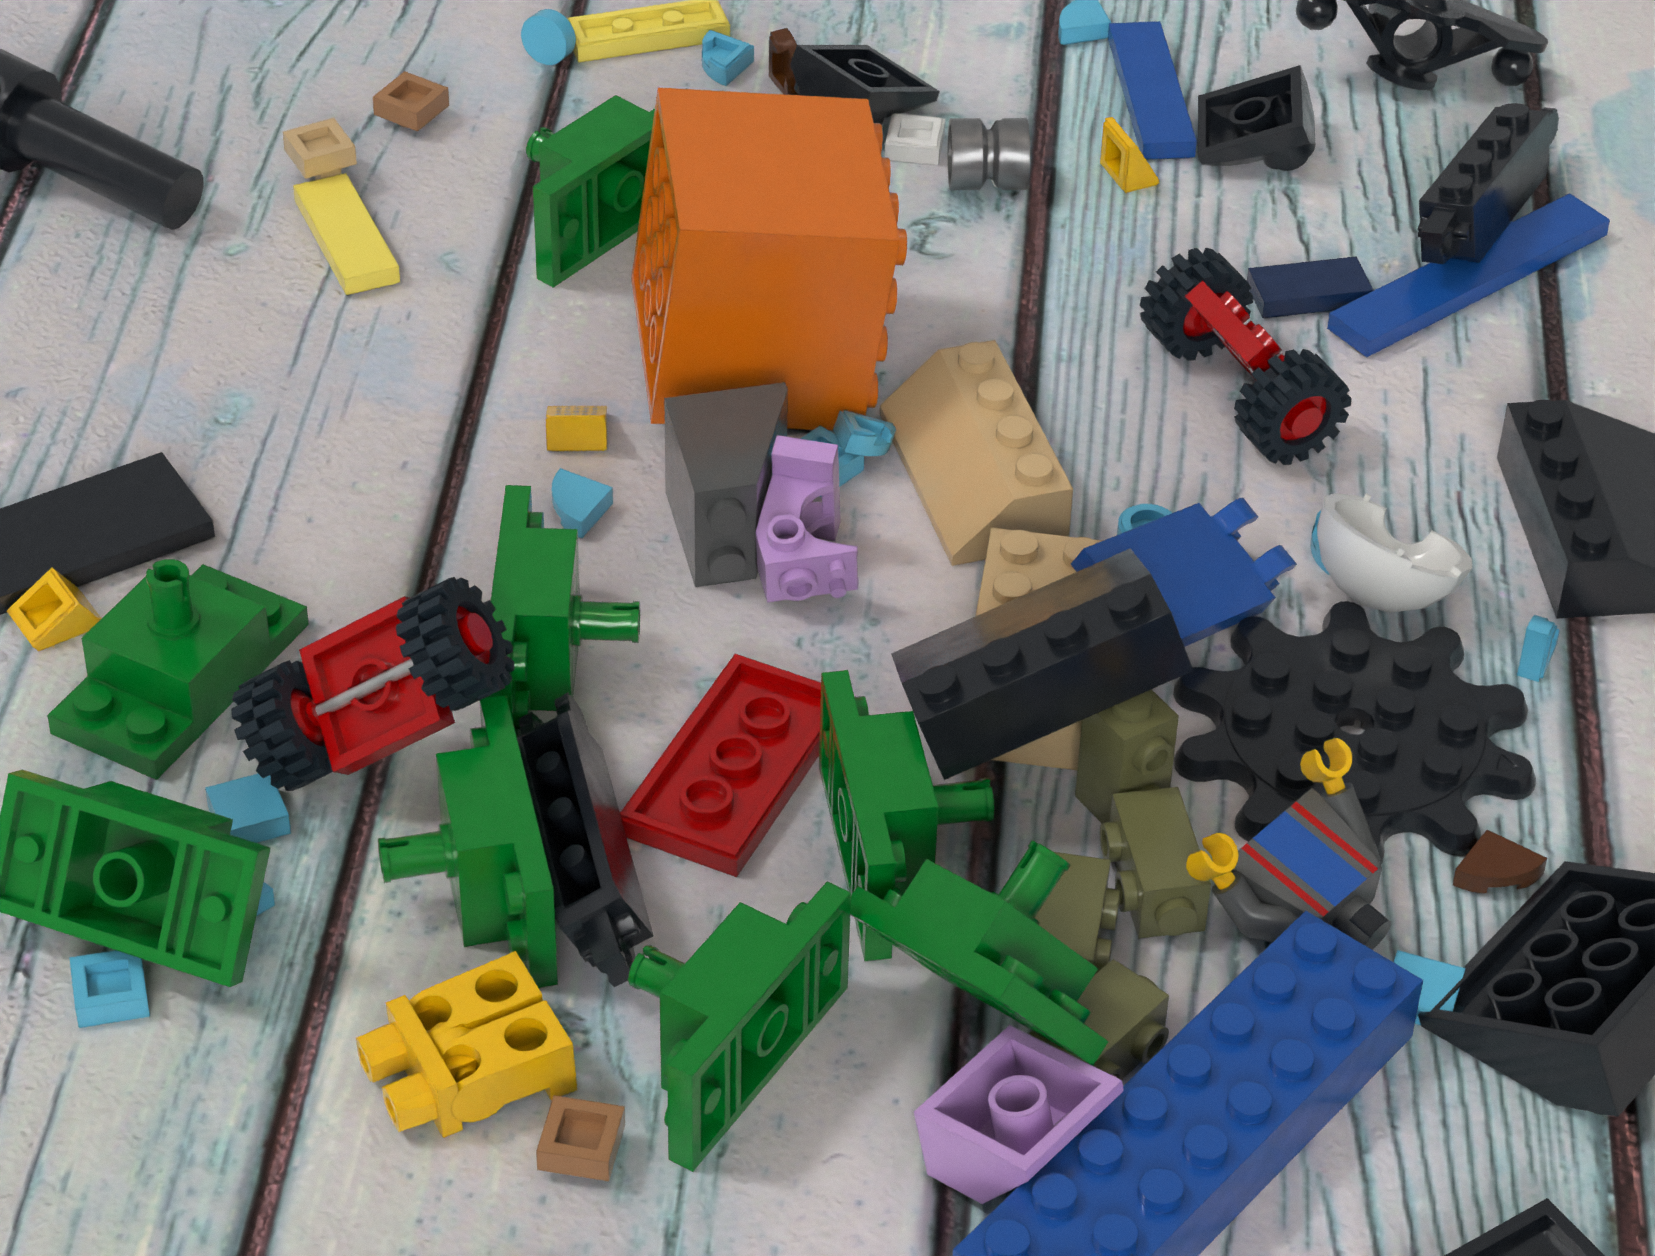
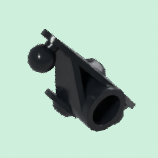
(1413, 57)

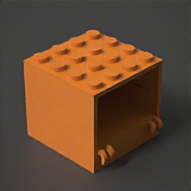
(766, 250)

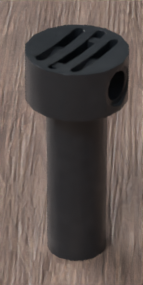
(88, 151)

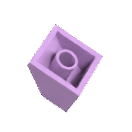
(1009, 1114)

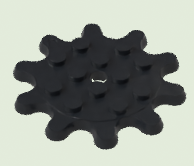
(1422, 726)

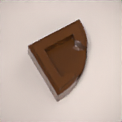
(781, 50)
(1498, 863)

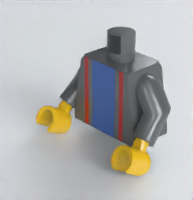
(1306, 859)

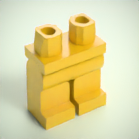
(468, 1048)

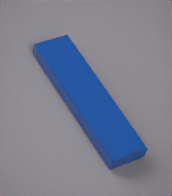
(1152, 90)

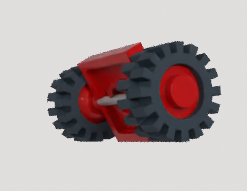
(1293, 395)
(373, 686)

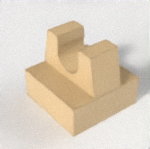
(320, 149)

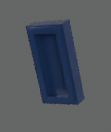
(1307, 286)

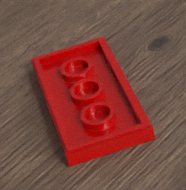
(729, 767)

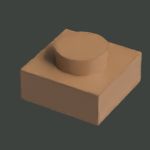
(411, 101)
(580, 1138)

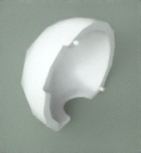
(1379, 568)

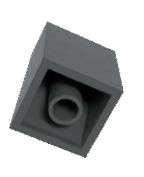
(721, 474)

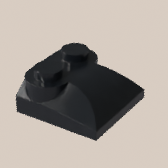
(859, 74)
(1258, 121)

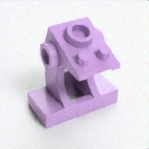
(788, 550)

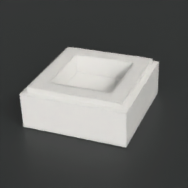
(915, 139)

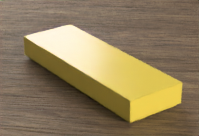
(646, 29)
(346, 234)

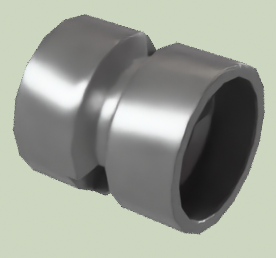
(988, 153)

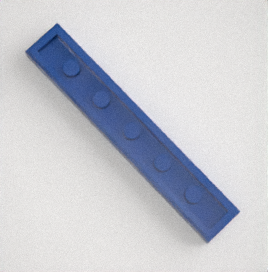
(1446, 288)

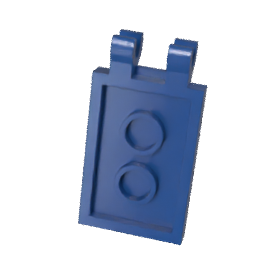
(1200, 566)

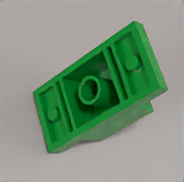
(588, 186)
(543, 608)
(171, 663)
(884, 797)
(487, 846)
(131, 873)
(993, 945)
(741, 1011)

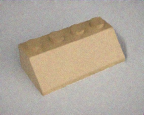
(976, 451)

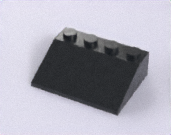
(1584, 505)
(1041, 662)
(1565, 991)

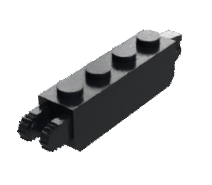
(1486, 184)
(584, 840)

